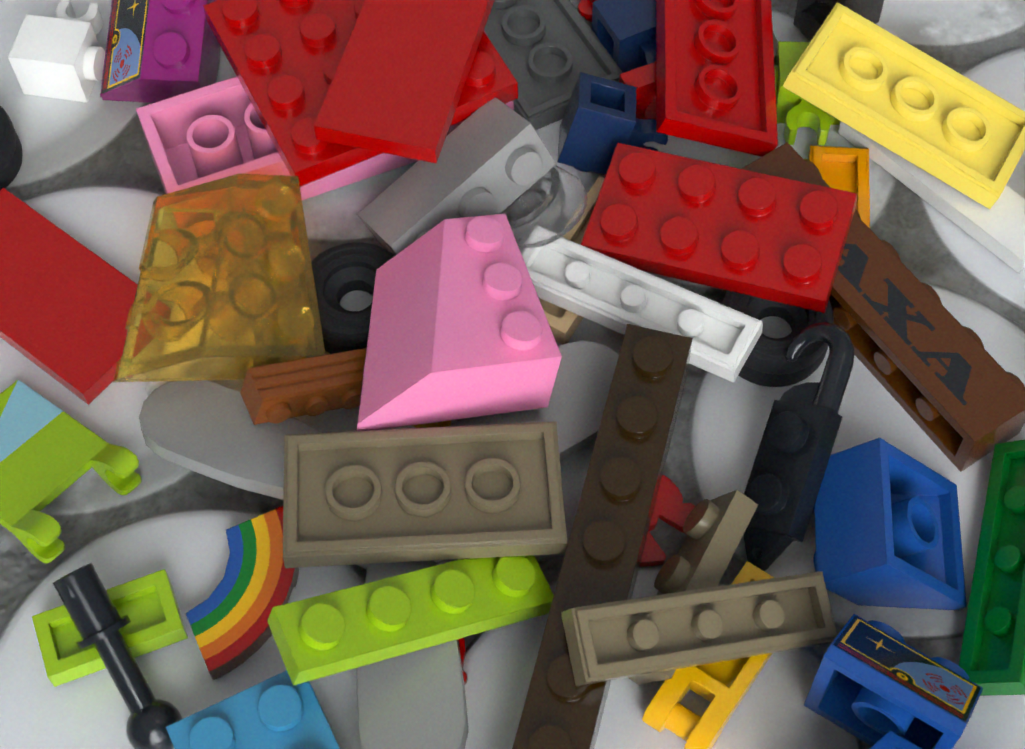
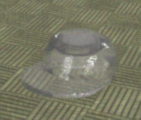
(547, 209)

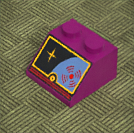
(158, 50)

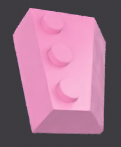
(456, 330)

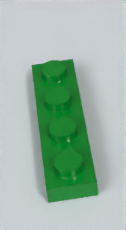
(996, 608)

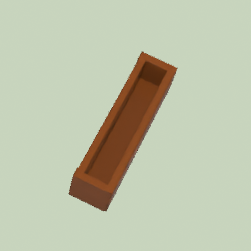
(304, 386)

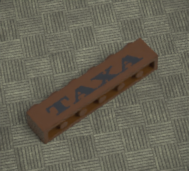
(912, 340)

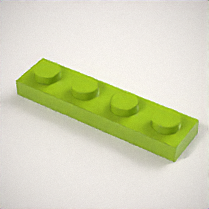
(406, 613)

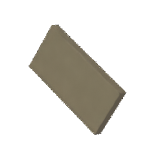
(422, 494)

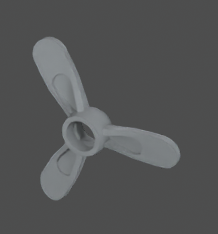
(413, 696)

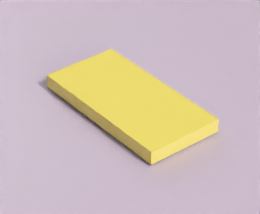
(911, 104)

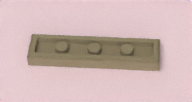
(697, 627)

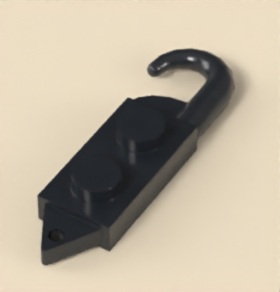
(796, 449)

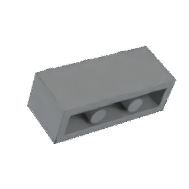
(478, 173)

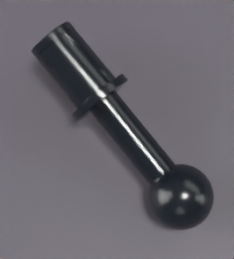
(100, 625)

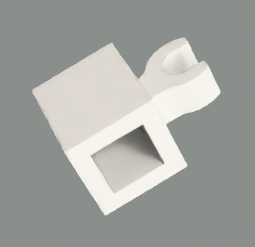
(59, 54)

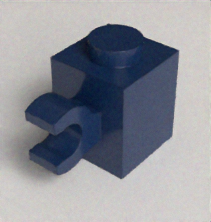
(626, 31)
(598, 119)

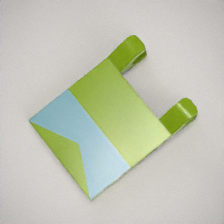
(41, 458)

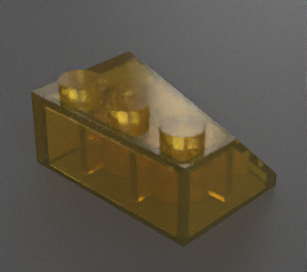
(223, 283)

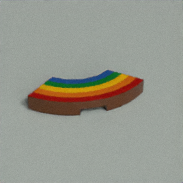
(235, 616)

